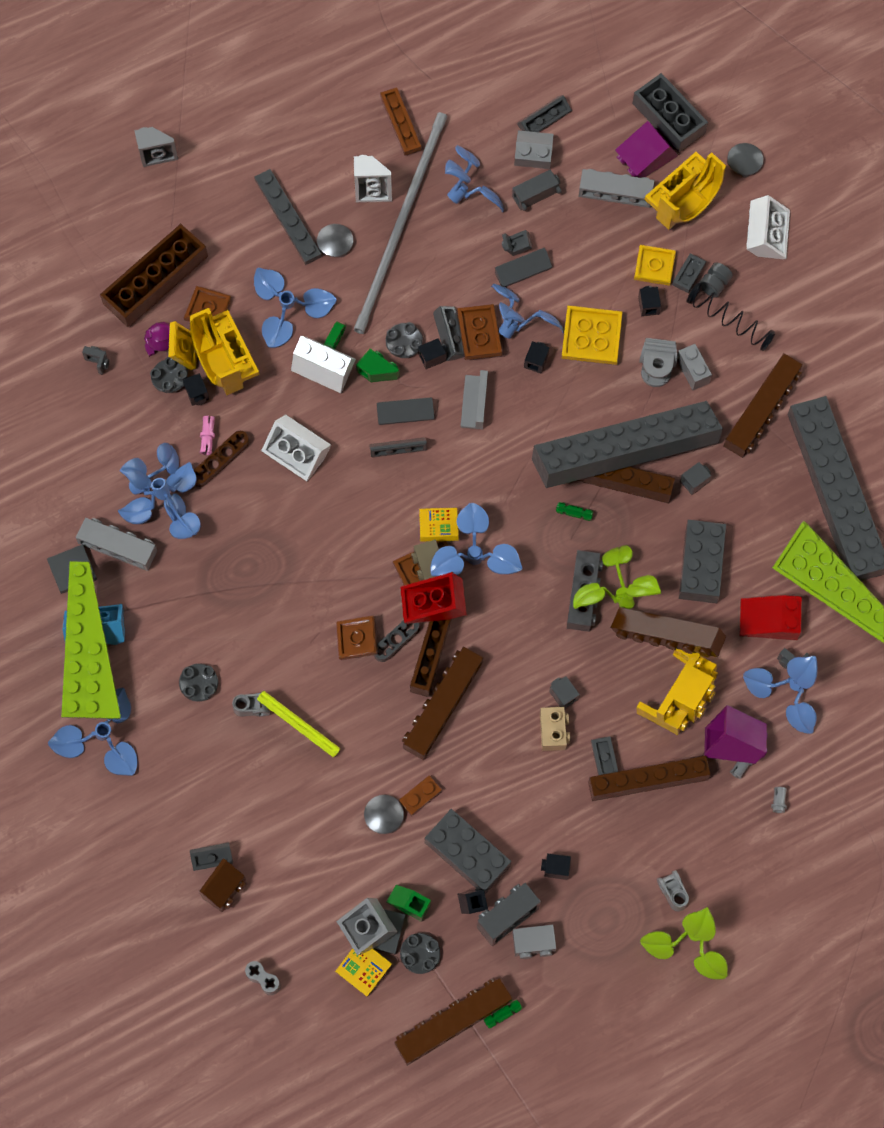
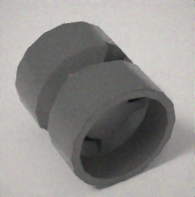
(717, 277)

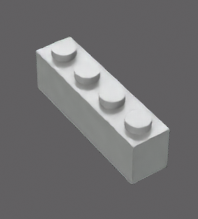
(615, 187)
(116, 544)

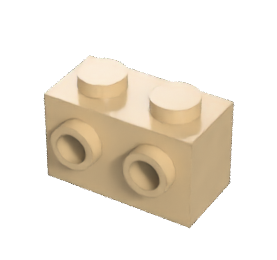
(553, 728)

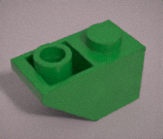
(376, 368)
(409, 902)

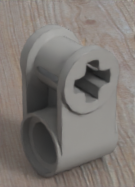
(252, 708)
(672, 887)

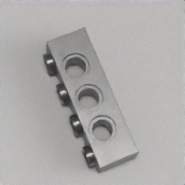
(584, 561)

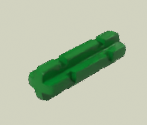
(574, 511)
(503, 1014)

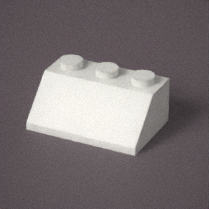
(371, 180)
(768, 228)
(321, 364)
(295, 447)

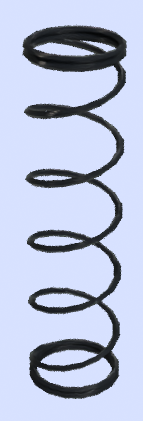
(691, 297)

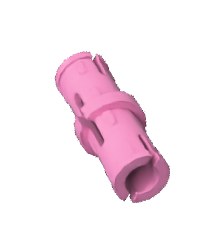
(207, 435)

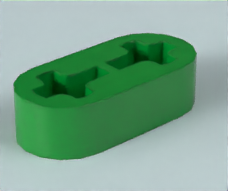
(335, 335)

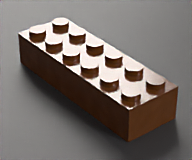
(154, 275)

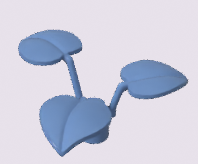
(460, 189)
(512, 317)
(276, 330)
(139, 482)
(140, 509)
(472, 520)
(803, 675)
(119, 760)

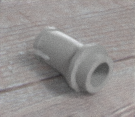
(739, 769)
(779, 800)

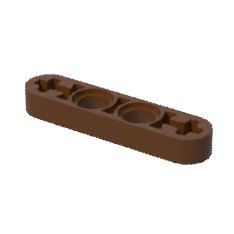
(218, 457)

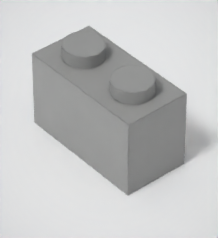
(694, 367)
(534, 941)

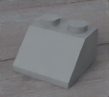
(155, 146)
(533, 149)
(367, 926)

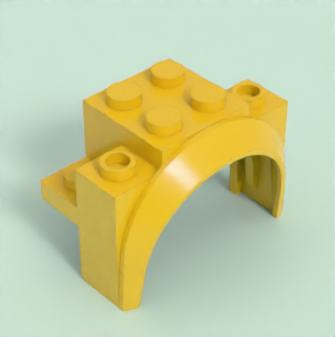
(682, 197)
(222, 357)
(689, 694)

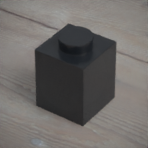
(649, 301)
(432, 353)
(536, 357)
(196, 389)
(556, 866)
(472, 901)

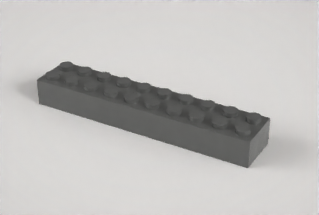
(626, 444)
(837, 487)

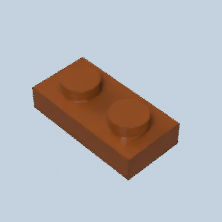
(420, 795)

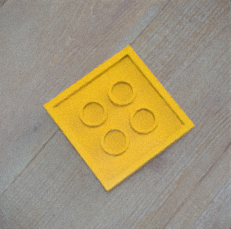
(591, 335)

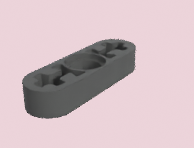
(396, 647)

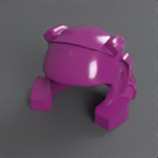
(157, 338)

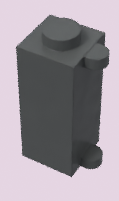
(536, 189)

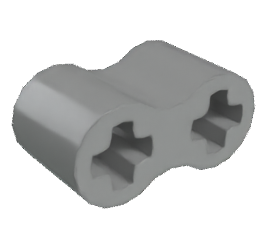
(262, 978)

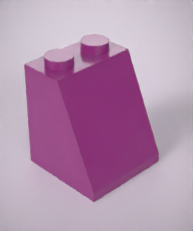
(645, 151)
(735, 737)

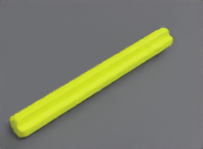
(299, 724)

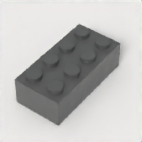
(670, 112)
(702, 561)
(467, 851)

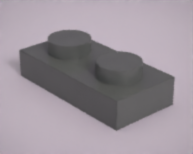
(689, 273)
(604, 755)
(210, 856)

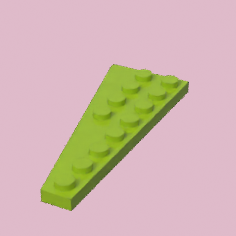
(825, 576)
(87, 668)

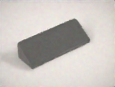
(545, 115)
(523, 267)
(449, 331)
(405, 411)
(398, 447)

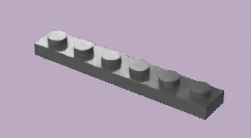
(288, 217)

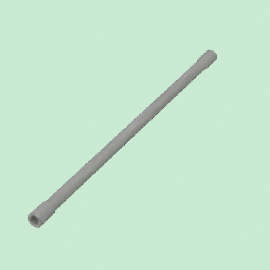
(363, 318)

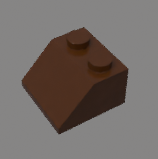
(223, 886)

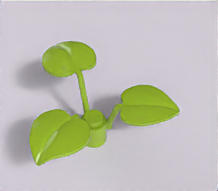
(641, 586)
(699, 927)

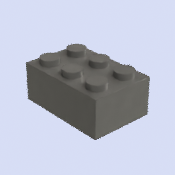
(508, 913)

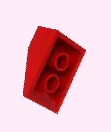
(433, 599)
(771, 617)

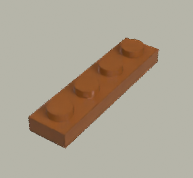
(400, 121)

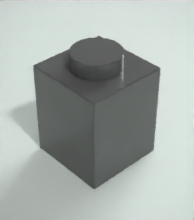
(695, 478)
(564, 692)

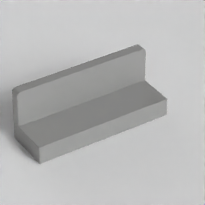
(474, 401)

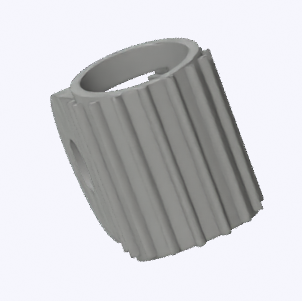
(657, 361)

